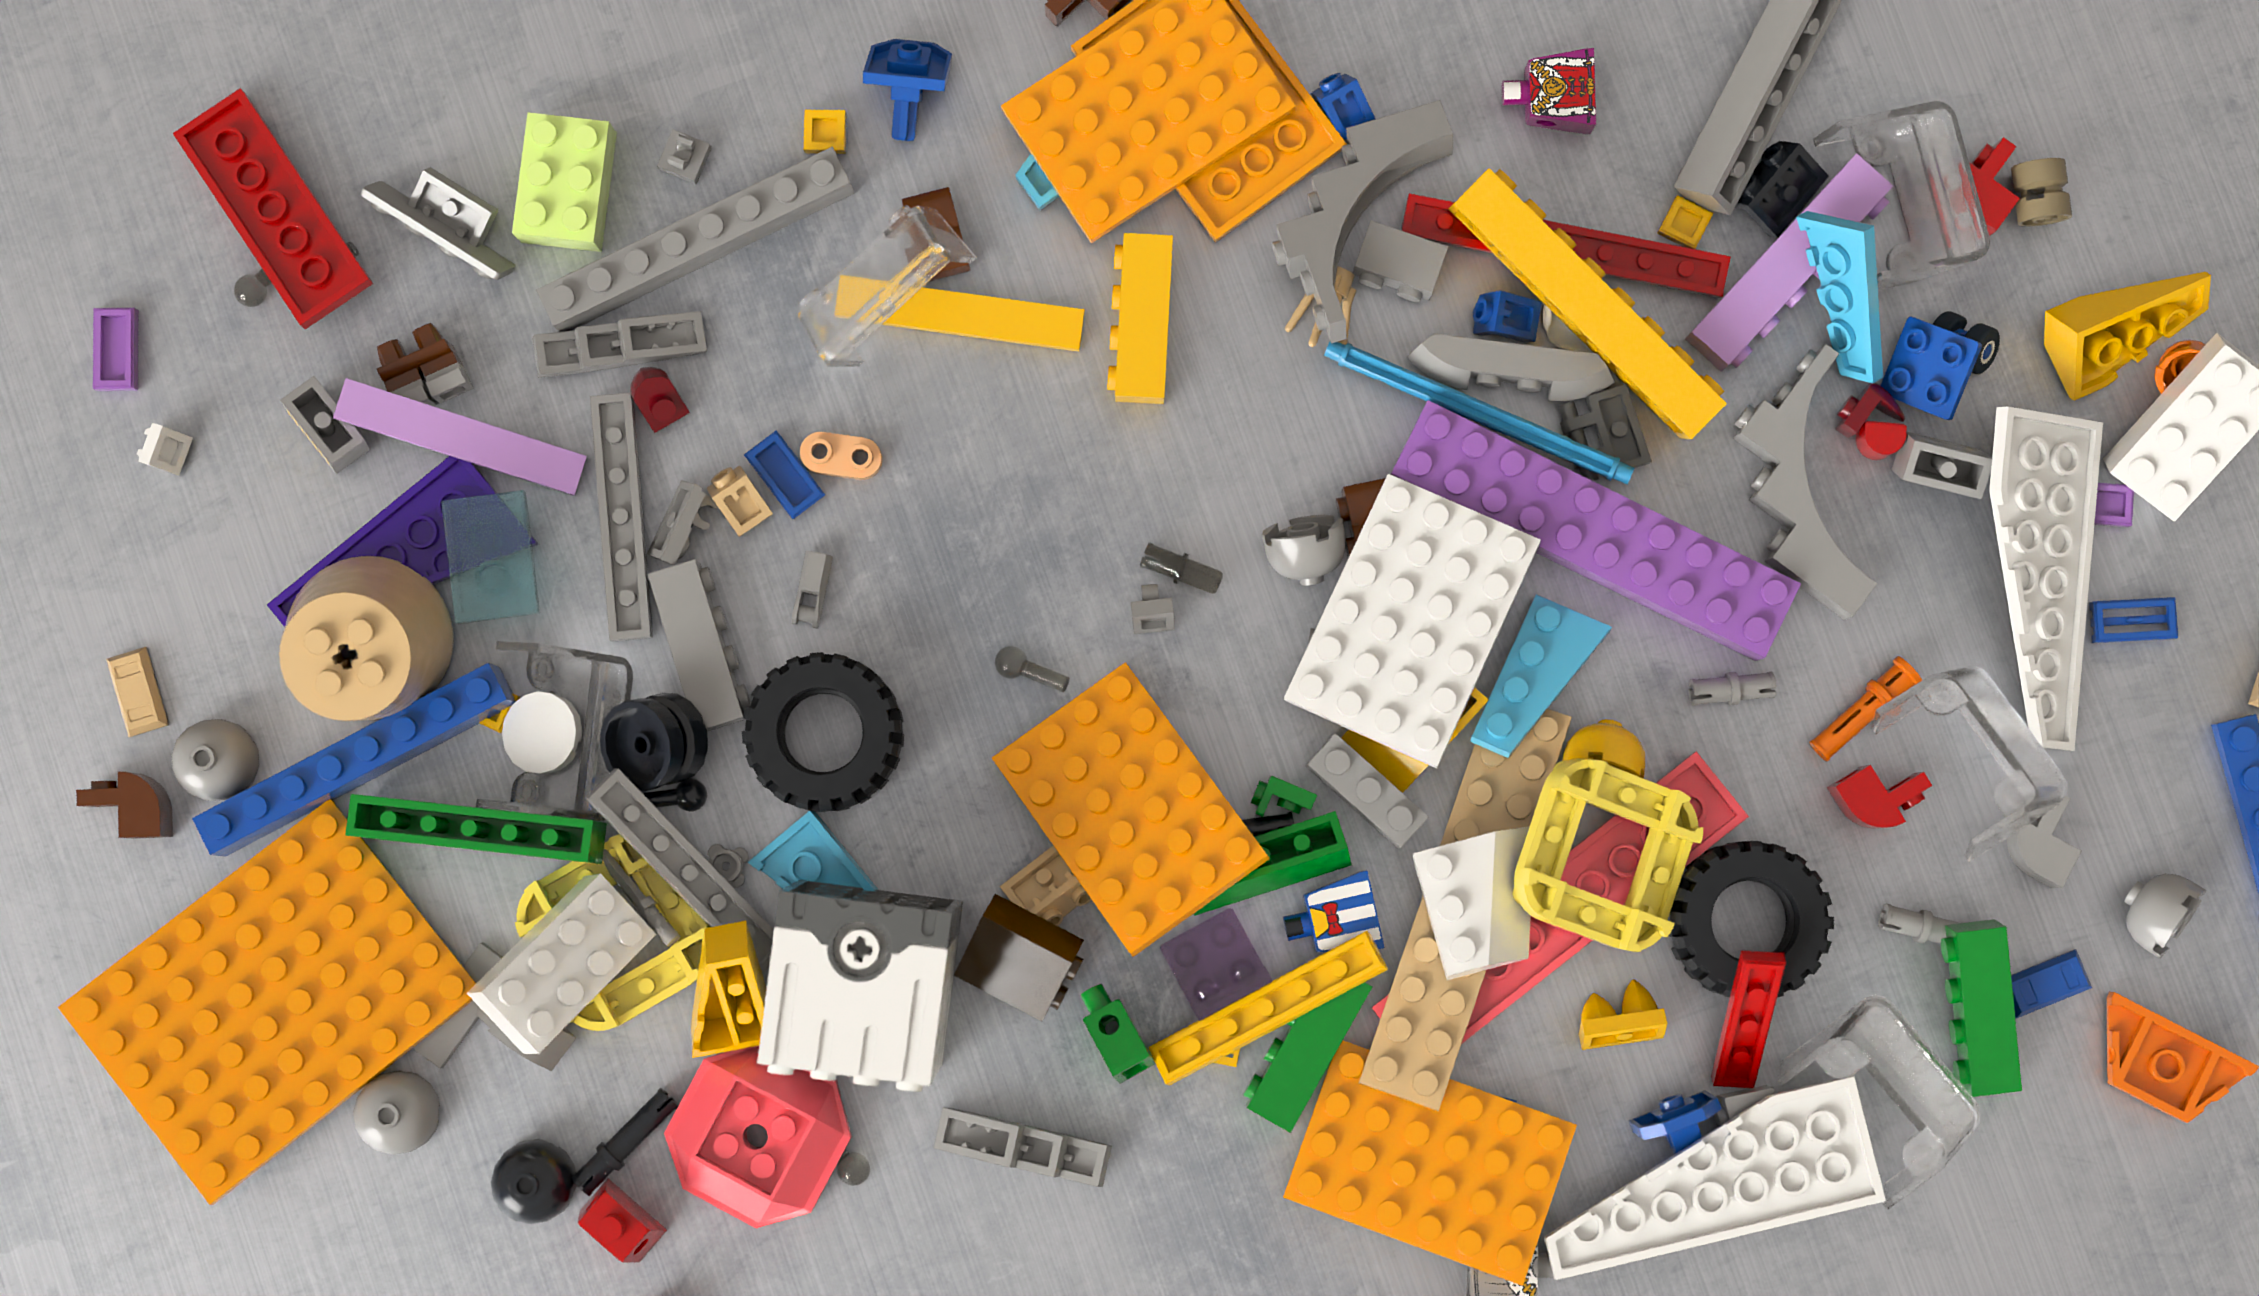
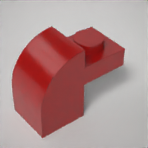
(1993, 197)
(1868, 802)

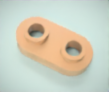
(840, 456)

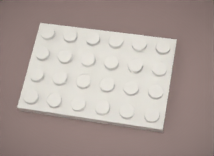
(1412, 620)

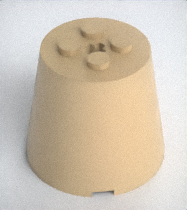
(389, 619)

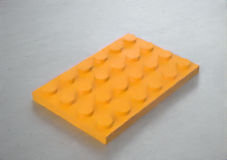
(1147, 110)
(1264, 165)
(1130, 809)
(1444, 1180)

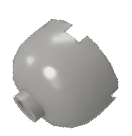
(1306, 548)
(215, 759)
(2161, 910)
(396, 1112)

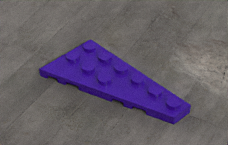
(405, 530)

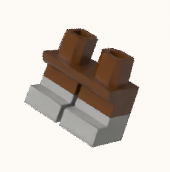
(434, 360)

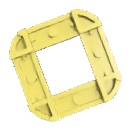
(1658, 873)
(652, 980)

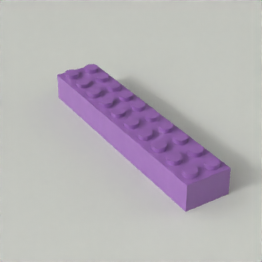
(1600, 532)

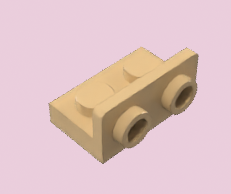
(1046, 888)

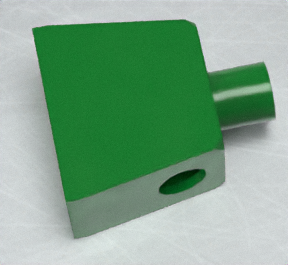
(1123, 1050)

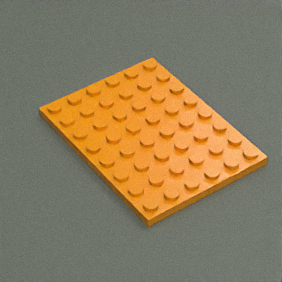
(270, 1001)

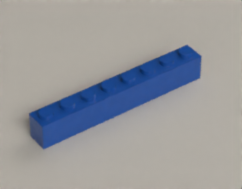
(354, 760)

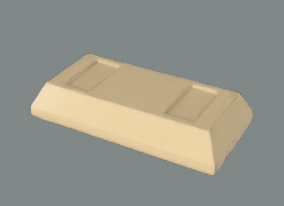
(137, 692)

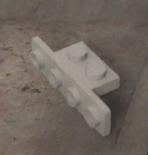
(446, 216)

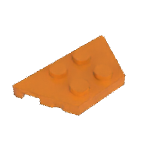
(2166, 1061)

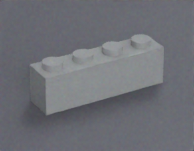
(698, 644)

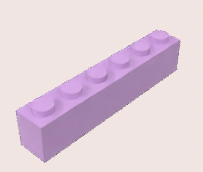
(1783, 269)

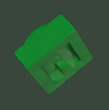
(1290, 796)

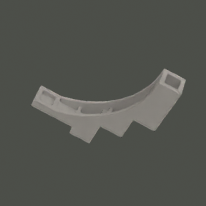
(1374, 159)
(1806, 548)

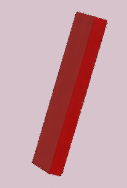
(1748, 1019)

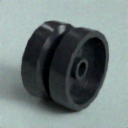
(654, 740)

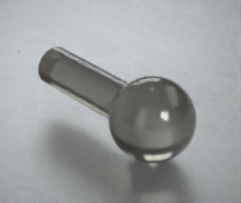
(252, 289)
(1013, 663)
(853, 1168)

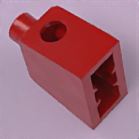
(620, 1224)

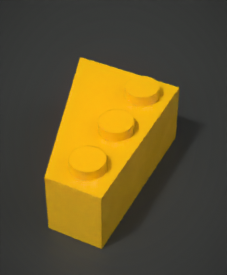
(728, 992)

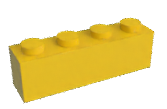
(1142, 318)

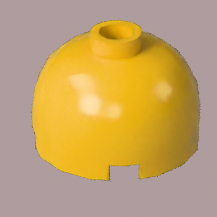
(1608, 743)

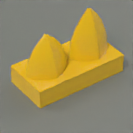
(1637, 1023)

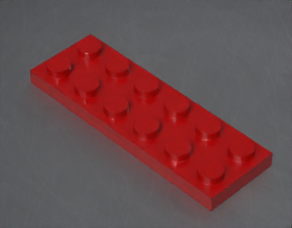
(272, 208)

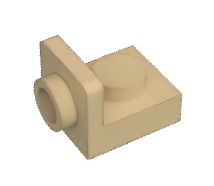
(738, 499)

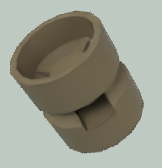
(2041, 177)

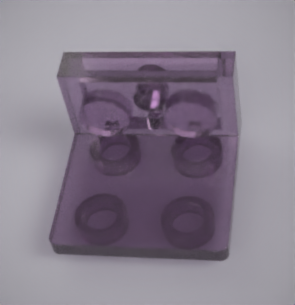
(1215, 963)

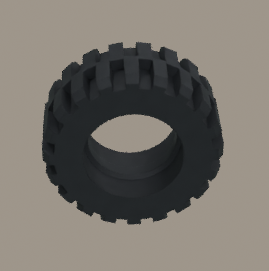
(783, 692)
(1758, 862)

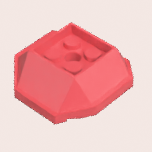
(750, 1182)

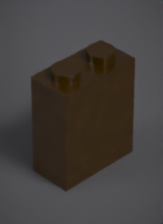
(1020, 958)

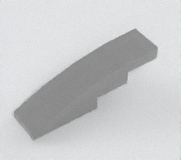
(619, 344)
(1022, 1147)

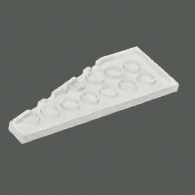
(2045, 530)
(1761, 1170)

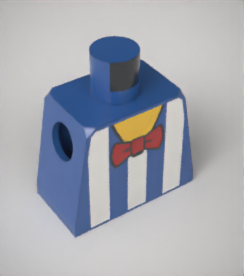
(1337, 914)

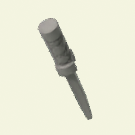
(644, 905)

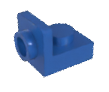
(1343, 102)
(1507, 316)

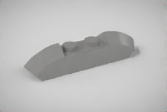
(1564, 372)

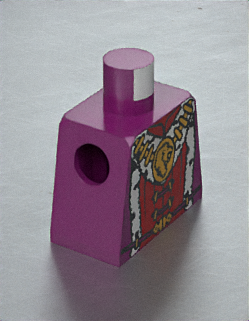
(1557, 92)

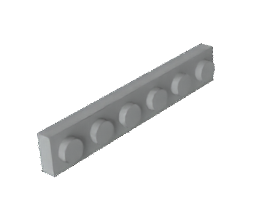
(621, 517)
(677, 860)

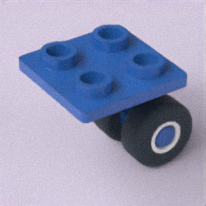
(1937, 360)

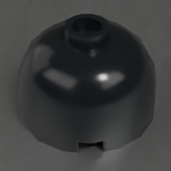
(533, 1181)

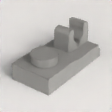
(672, 536)

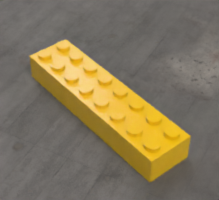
(1588, 305)

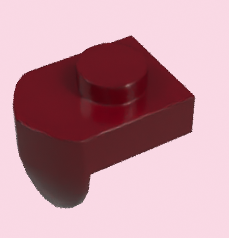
(657, 398)
(1857, 410)

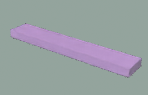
(459, 436)

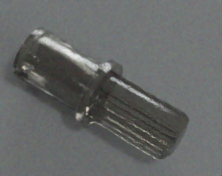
(1182, 569)

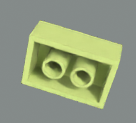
(564, 182)

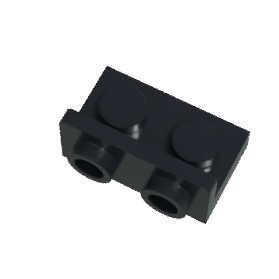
(1781, 186)

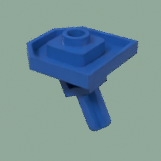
(908, 69)
(1677, 1119)

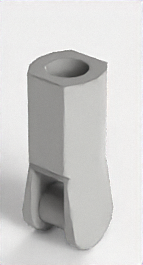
(813, 582)

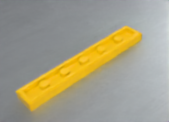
(991, 318)
(1268, 1008)

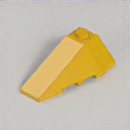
(2109, 328)

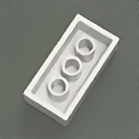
(2191, 429)
(561, 964)

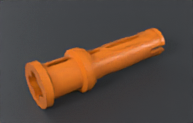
(1861, 713)

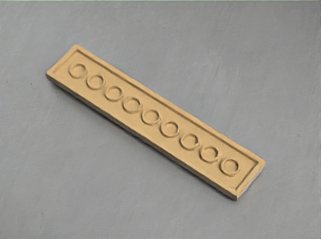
(1424, 1010)

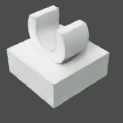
(164, 449)

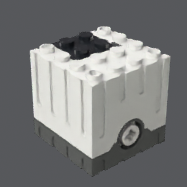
(859, 984)

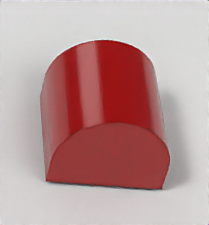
(1880, 439)

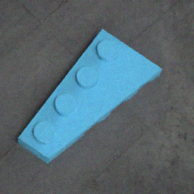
(1849, 290)
(1541, 663)
(810, 854)

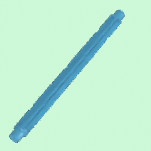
(1479, 411)

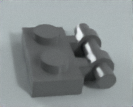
(1615, 425)

